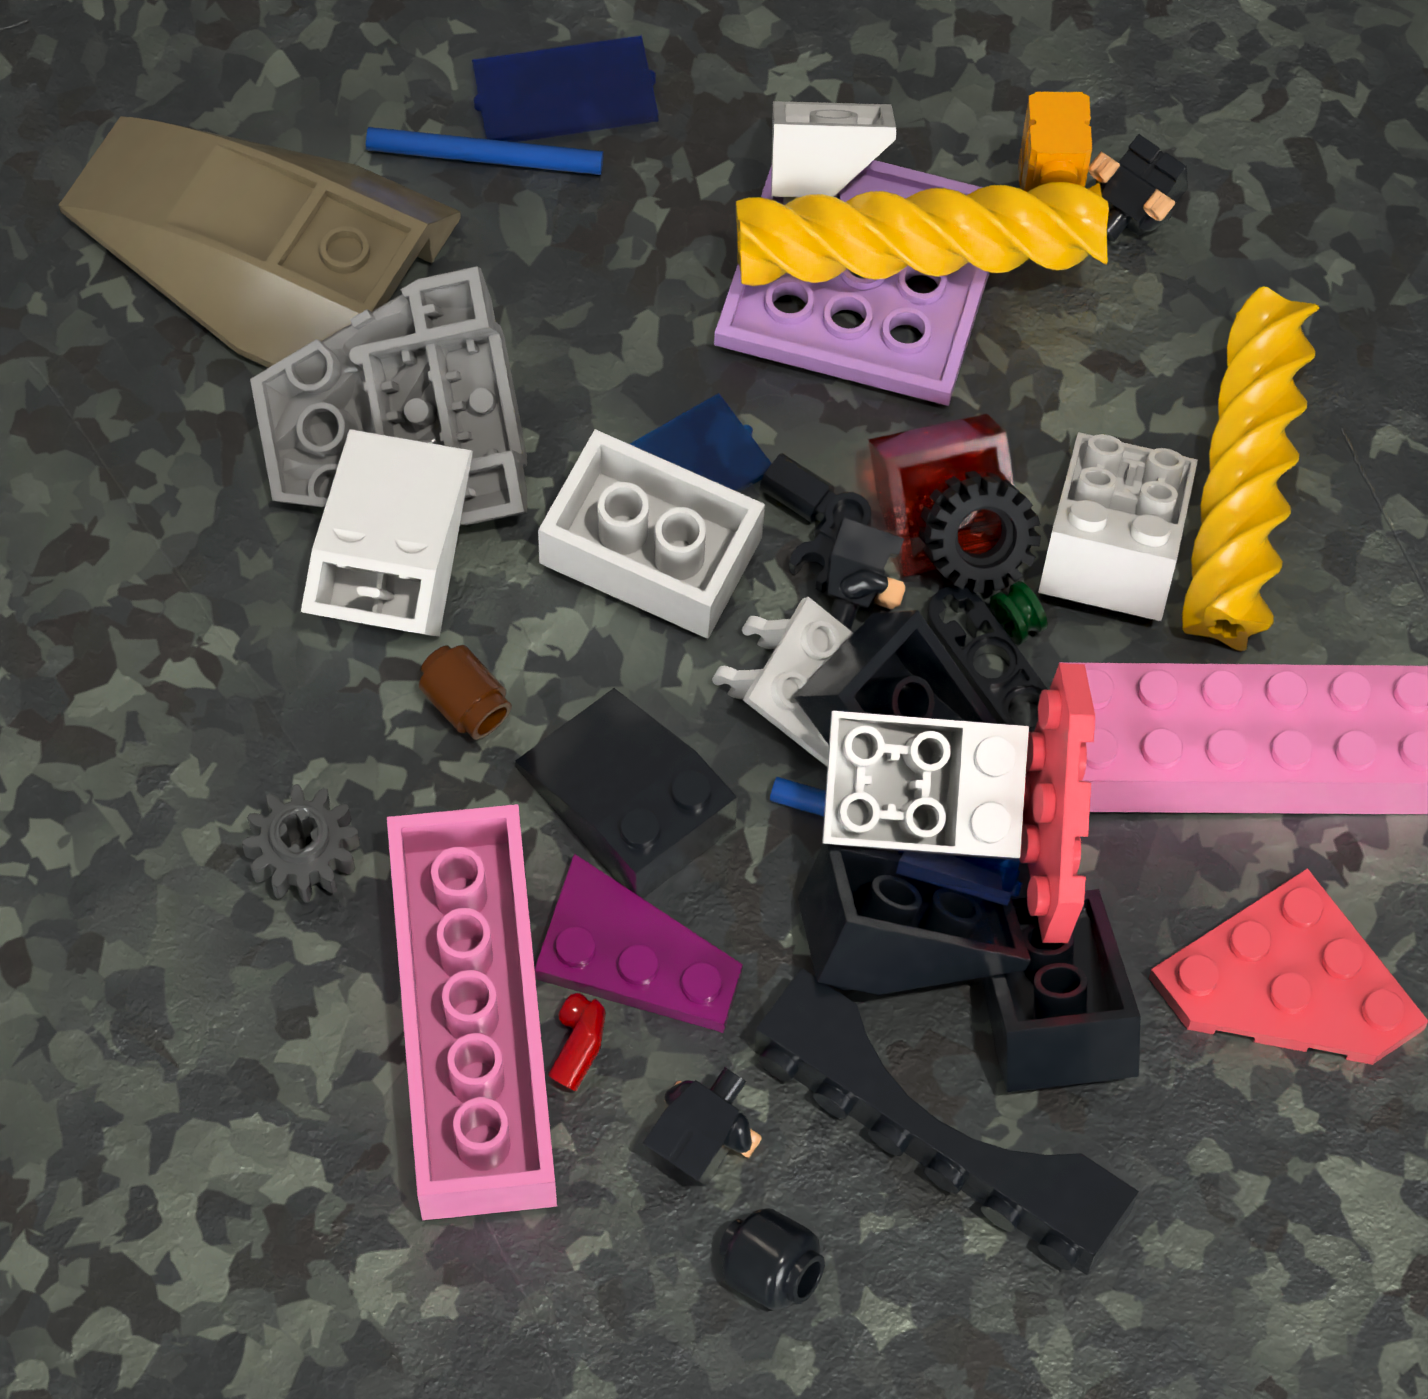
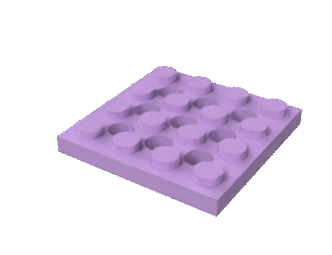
(866, 352)

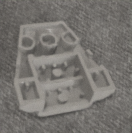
(411, 370)

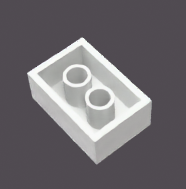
(651, 533)

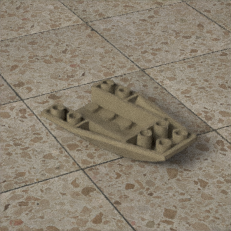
(253, 234)

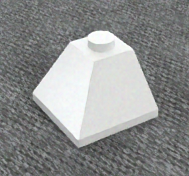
(825, 145)

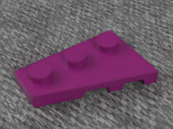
(633, 953)

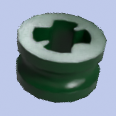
(1019, 612)

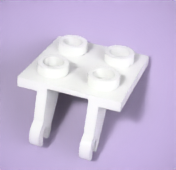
(800, 651)

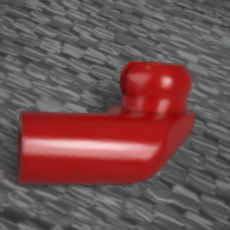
(583, 1044)

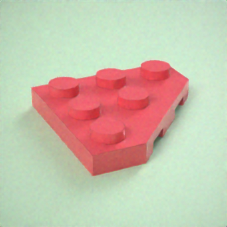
(1058, 802)
(1291, 979)

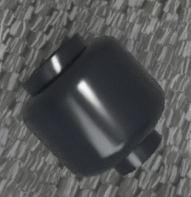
(771, 1259)

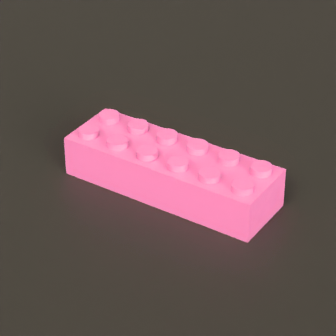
(1258, 738)
(470, 1013)

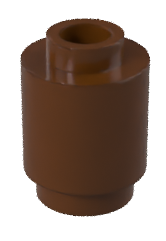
(464, 691)

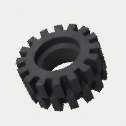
(1007, 554)

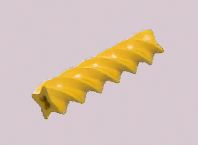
(928, 231)
(1246, 460)

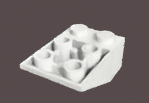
(1118, 526)
(388, 534)
(925, 785)

